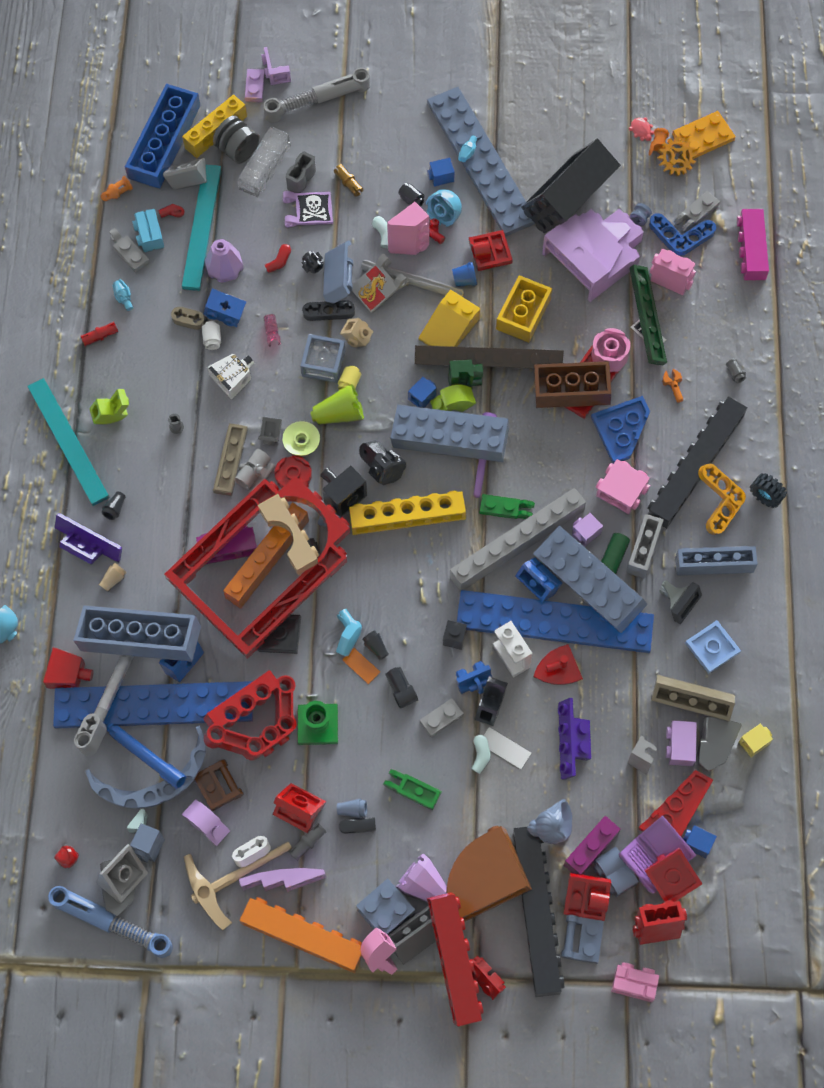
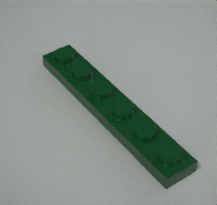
(648, 315)

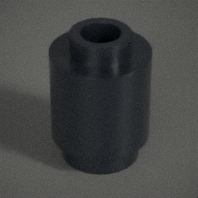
(411, 194)

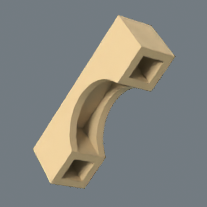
(276, 514)

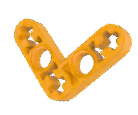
(727, 499)

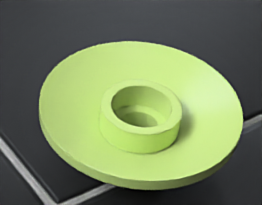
(301, 431)

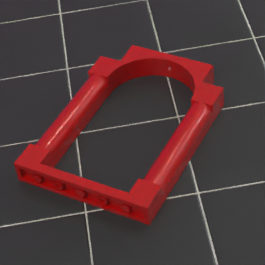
(329, 562)

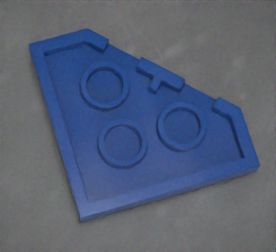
(621, 427)

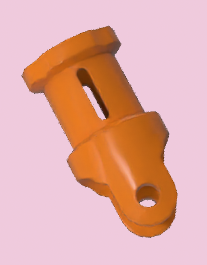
(659, 138)
(113, 191)

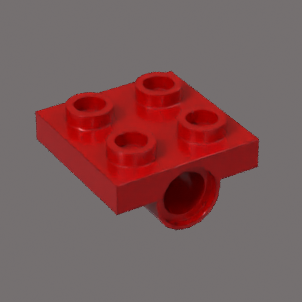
(490, 250)
(587, 896)

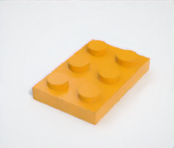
(706, 134)

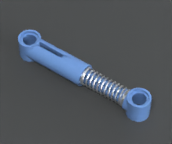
(104, 920)

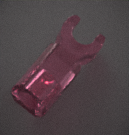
(271, 329)

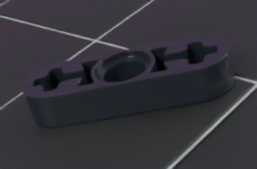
(333, 316)

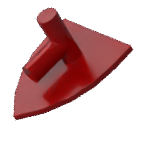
(558, 667)

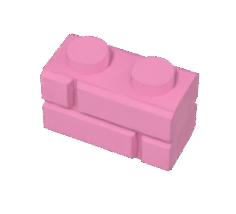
(635, 982)

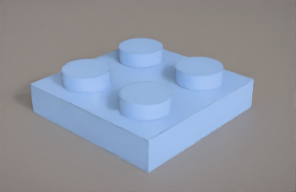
(712, 647)

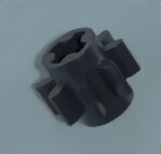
(312, 262)

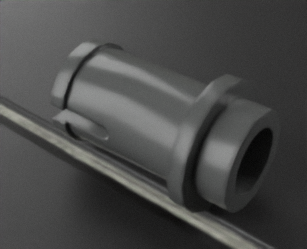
(736, 371)
(175, 426)

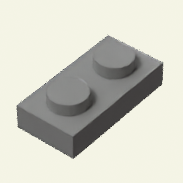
(441, 717)

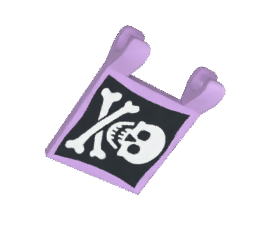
(311, 208)

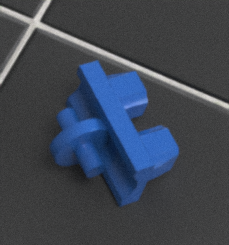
(474, 680)

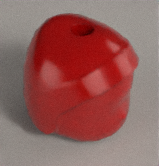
(66, 856)

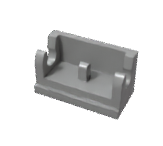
(639, 758)

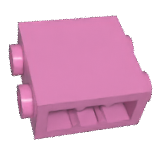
(672, 271)
(623, 486)

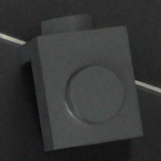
(270, 430)

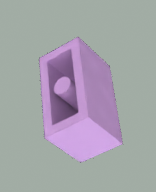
(682, 743)

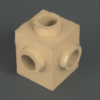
(356, 332)

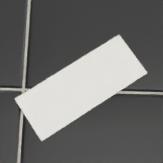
(506, 748)

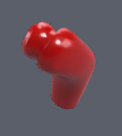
(281, 259)

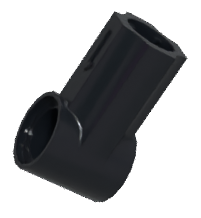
(403, 692)

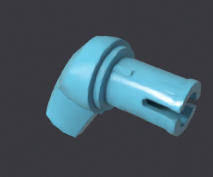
(350, 634)

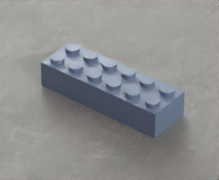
(450, 433)
(590, 579)
(137, 633)

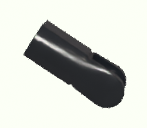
(357, 825)

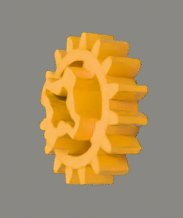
(671, 151)

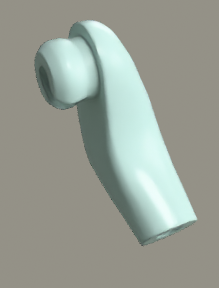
(381, 225)
(483, 753)

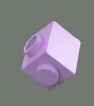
(586, 529)

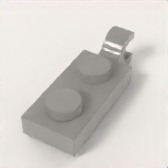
(129, 251)

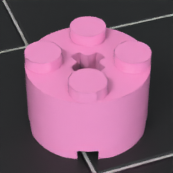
(612, 347)

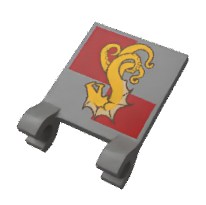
(377, 285)

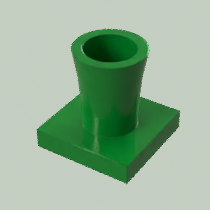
(320, 732)

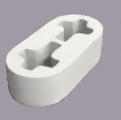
(251, 851)

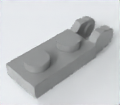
(697, 211)

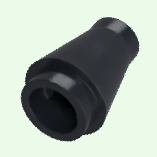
(113, 507)
(375, 644)

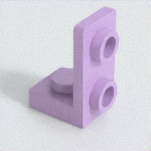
(276, 75)

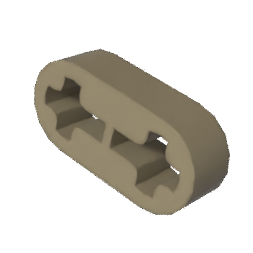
(188, 318)

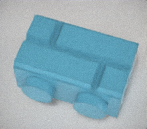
(149, 230)

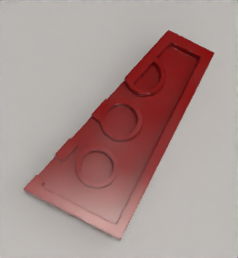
(682, 804)

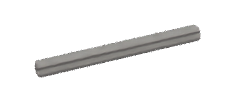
(415, 280)

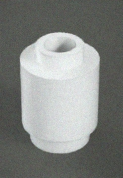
(211, 335)

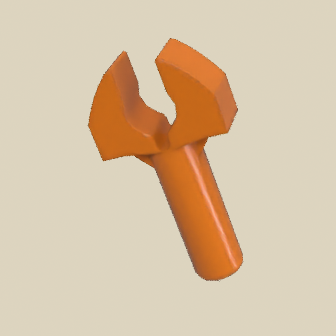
(674, 384)

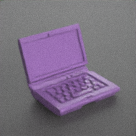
(654, 841)

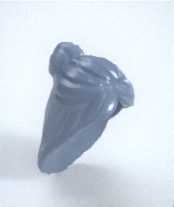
(553, 824)

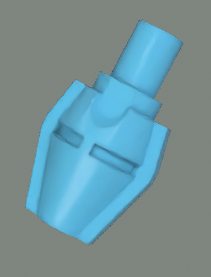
(467, 149)
(122, 294)

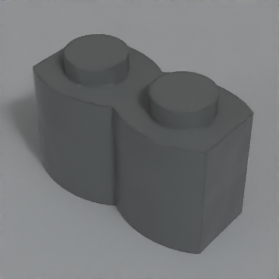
(300, 172)

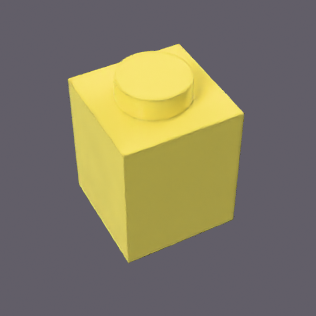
(756, 740)

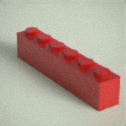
(454, 959)

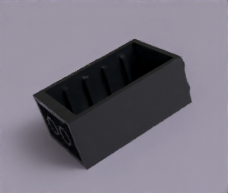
(570, 186)

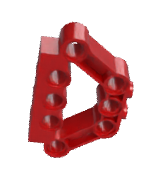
(240, 743)

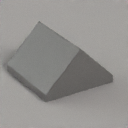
(186, 174)
(122, 874)

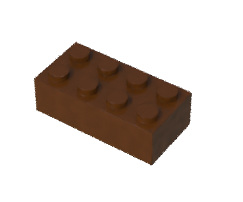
(572, 384)

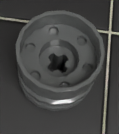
(236, 139)

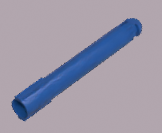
(166, 771)

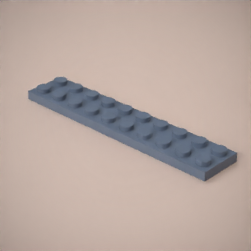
(485, 165)

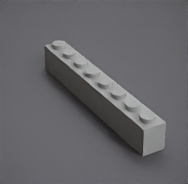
(517, 539)

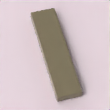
(230, 459)

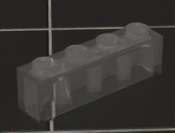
(264, 161)

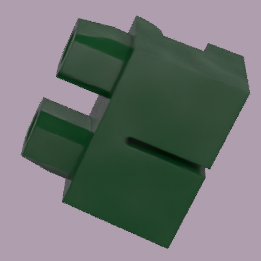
(464, 373)

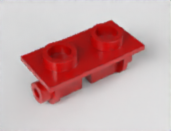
(492, 984)

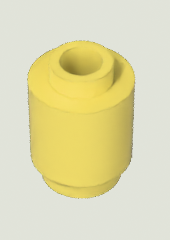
(349, 376)

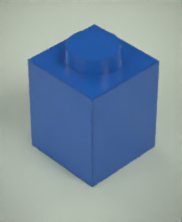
(441, 172)
(422, 392)
(699, 841)

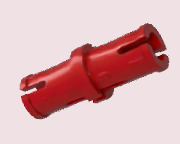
(99, 333)

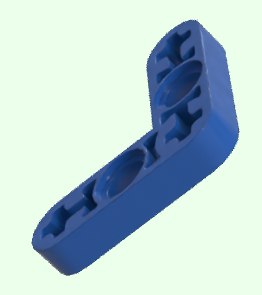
(678, 239)

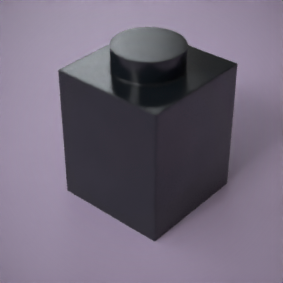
(454, 634)

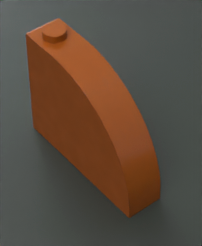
(487, 874)

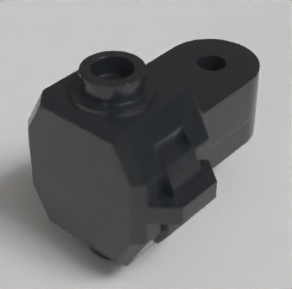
(384, 465)

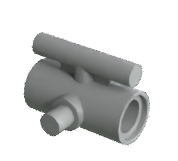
(254, 470)

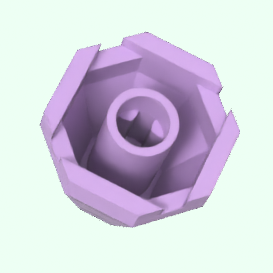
(223, 261)
(422, 880)

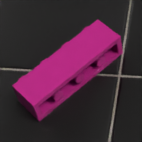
(753, 244)

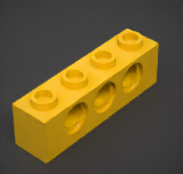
(201, 135)

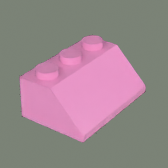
(408, 231)

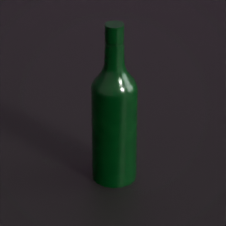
(615, 551)

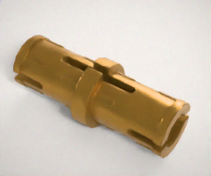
(348, 180)

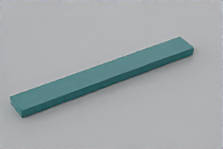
(201, 229)
(68, 442)

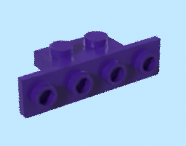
(84, 542)
(573, 737)

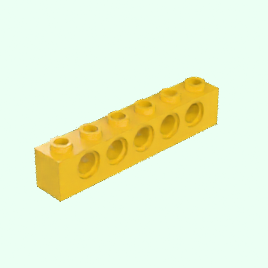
(400, 520)

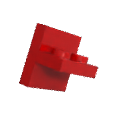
(297, 807)
(673, 876)

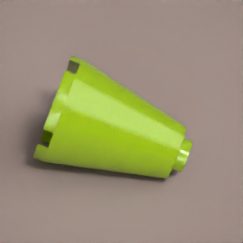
(339, 407)

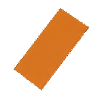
(361, 666)

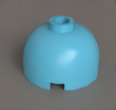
(444, 207)
(8, 624)

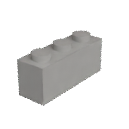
(644, 546)

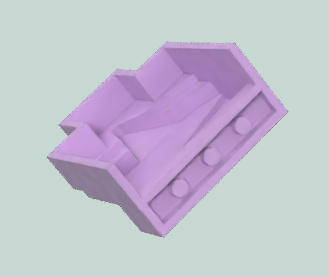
(595, 248)

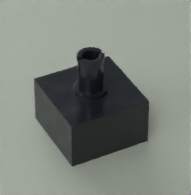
(343, 490)

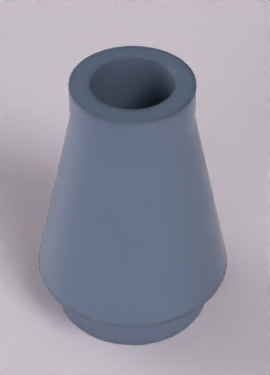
(354, 808)

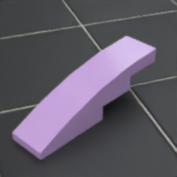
(291, 878)

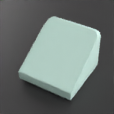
(141, 817)

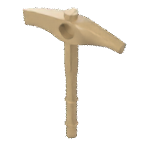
(205, 892)

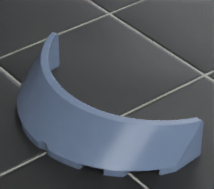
(156, 793)

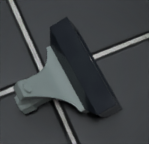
(681, 599)

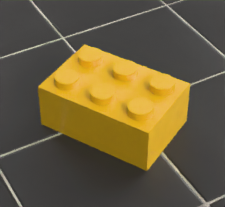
(523, 308)

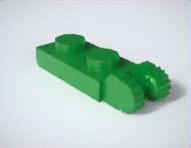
(505, 507)
(414, 789)

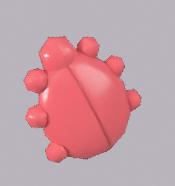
(641, 129)

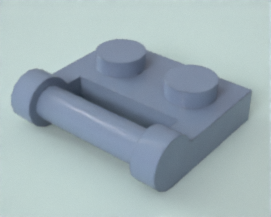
(589, 939)

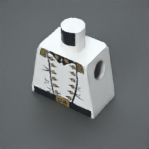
(231, 374)

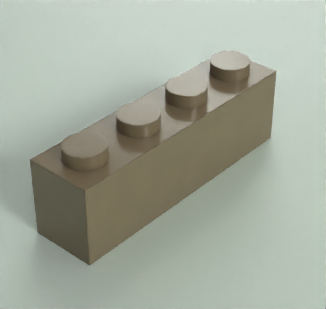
(693, 697)

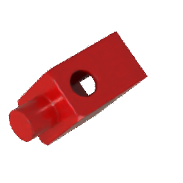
(65, 670)

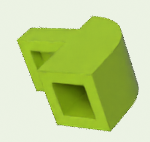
(454, 398)
(110, 410)

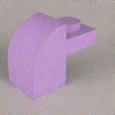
(206, 821)

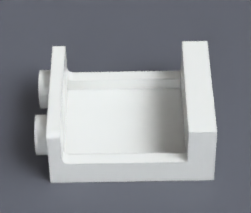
(512, 649)

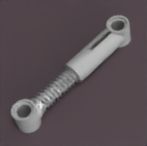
(357, 81)

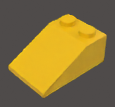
(450, 321)

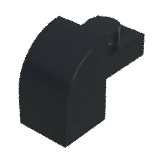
(491, 701)

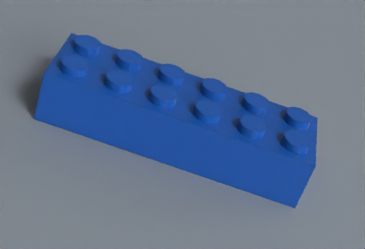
(162, 135)

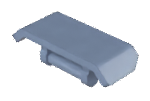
(337, 273)

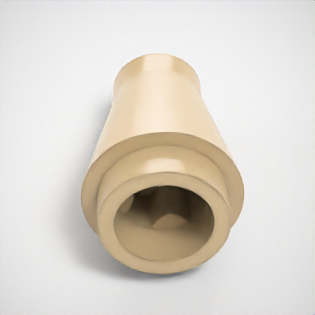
(112, 577)

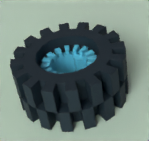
(768, 490)

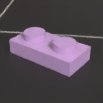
(254, 85)

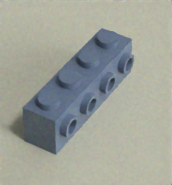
(716, 560)

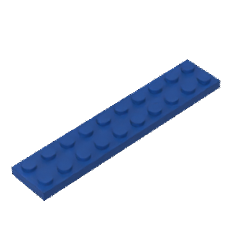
(552, 621)
(146, 704)

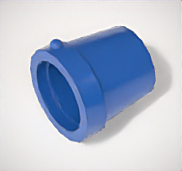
(464, 275)

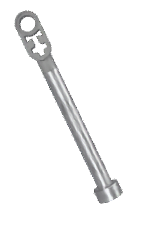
(92, 727)

